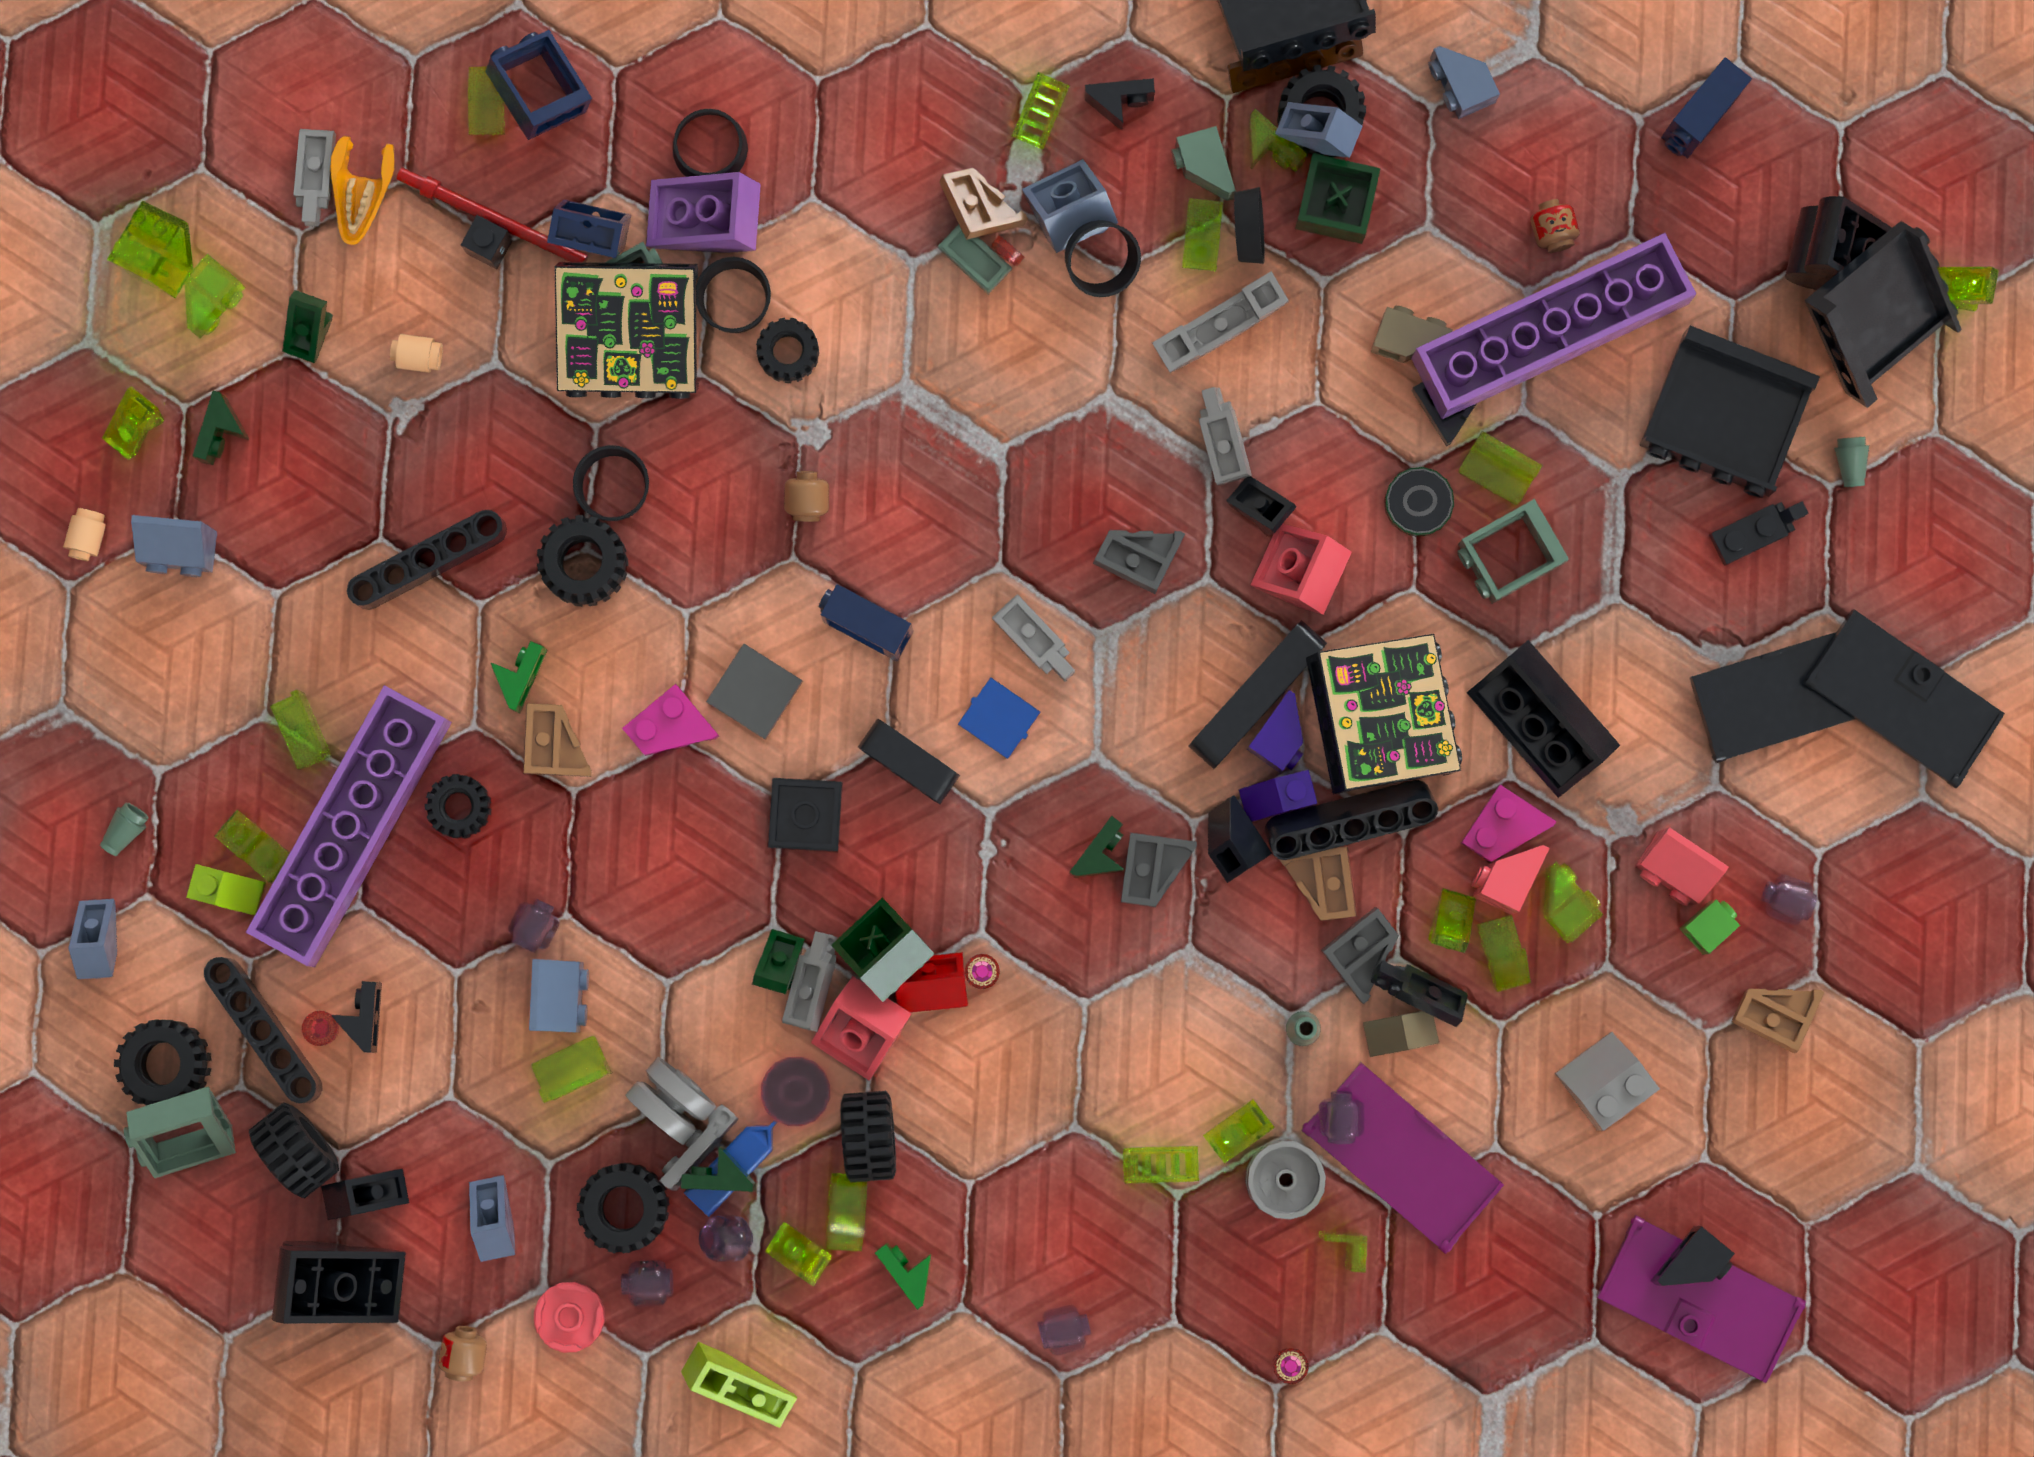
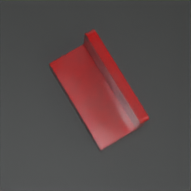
(935, 985)

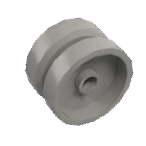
(675, 1095)
(1264, 1174)

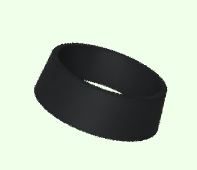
(739, 160)
(1249, 226)
(720, 266)
(1120, 281)
(595, 455)

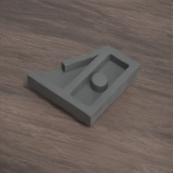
(1152, 867)

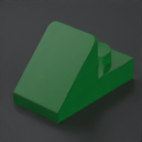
(518, 685)
(912, 1281)

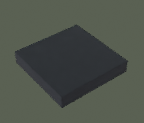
(805, 814)

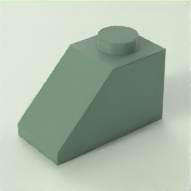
(1204, 162)

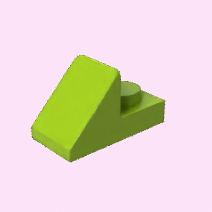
(225, 889)

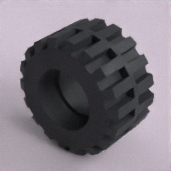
(1328, 85)
(566, 536)
(135, 1053)
(868, 1136)
(293, 1150)
(593, 1217)

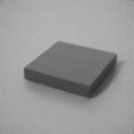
(754, 691)

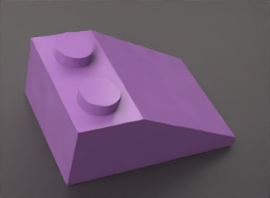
(704, 213)

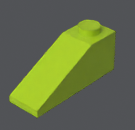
(736, 1385)

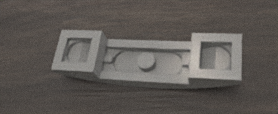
(1221, 323)

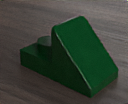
(306, 326)
(218, 420)
(1093, 860)
(778, 961)
(729, 1177)

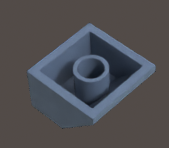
(1068, 202)
(173, 545)
(558, 996)

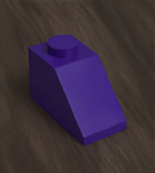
(1280, 736)
(1278, 796)

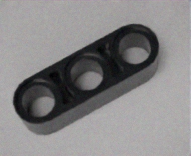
(908, 761)

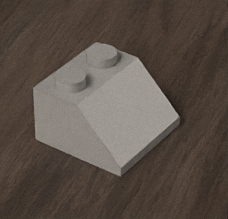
(1607, 1081)

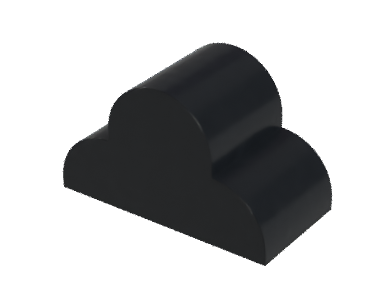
(1830, 239)
(337, 1283)

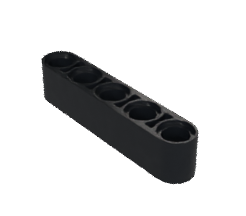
(409, 559)
(1257, 695)
(1367, 822)
(247, 1023)

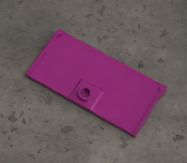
(1411, 1162)
(1727, 1318)

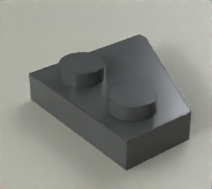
(1139, 556)
(1361, 950)

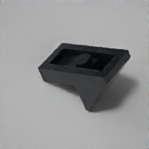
(1109, 97)
(1261, 505)
(365, 1027)

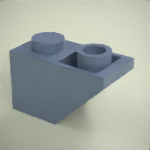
(1465, 81)

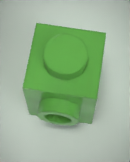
(1710, 926)

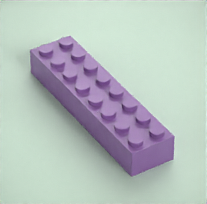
(1553, 326)
(348, 827)

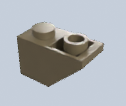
(1403, 333)

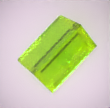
(1499, 468)
(300, 730)
(570, 1069)
(1355, 1248)

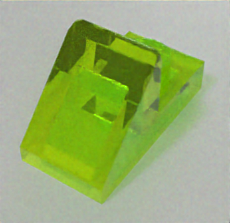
(1263, 138)
(1970, 285)
(131, 423)
(1452, 921)
(1504, 953)
(1238, 1130)
(799, 1253)

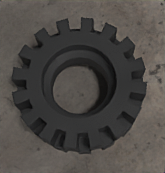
(479, 806)

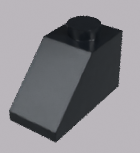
(365, 1194)
(1695, 1260)

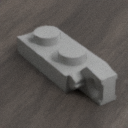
(313, 173)
(1223, 439)
(1034, 637)
(811, 983)
(699, 1147)

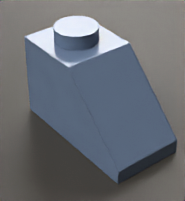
(1319, 128)
(94, 939)
(491, 1218)

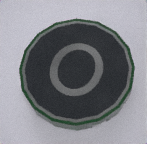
(1419, 501)

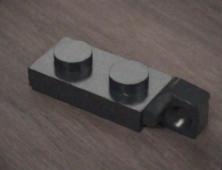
(1756, 531)
(1422, 991)

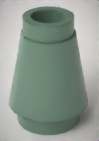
(1852, 460)
(123, 828)
(1294, 1033)

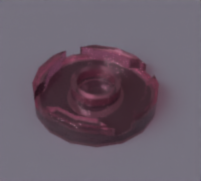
(795, 1091)

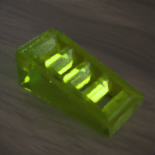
(1062, 88)
(1130, 1164)

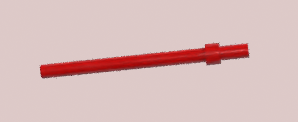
(432, 189)

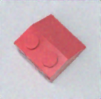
(1301, 568)
(1680, 867)
(1509, 880)
(860, 1028)

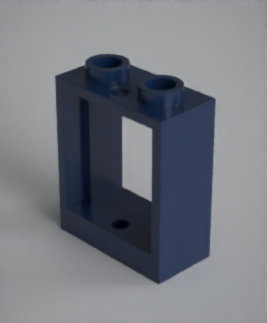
(1705, 108)
(554, 114)
(578, 229)
(865, 622)

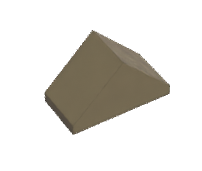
(1400, 1033)

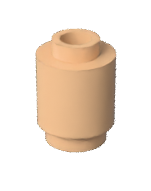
(416, 353)
(84, 534)

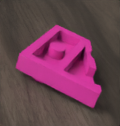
(669, 724)
(1505, 825)

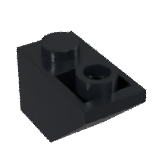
(1234, 840)

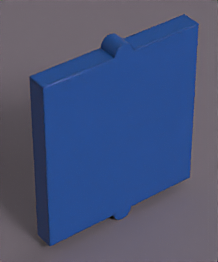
(999, 718)

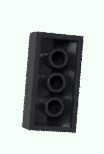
(1543, 719)

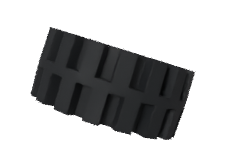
(782, 329)

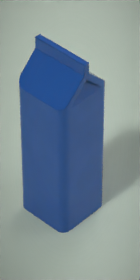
(749, 1151)

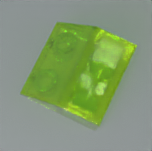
(155, 249)

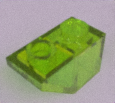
(208, 294)
(1566, 905)

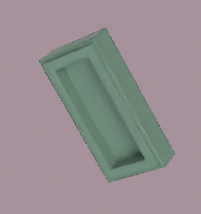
(975, 259)

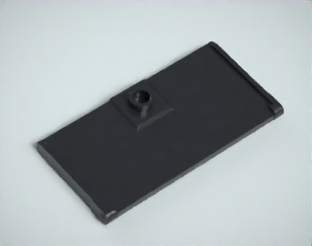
(1904, 698)
(1764, 700)

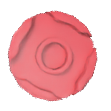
(569, 1316)

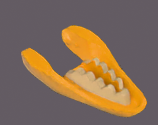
(357, 197)

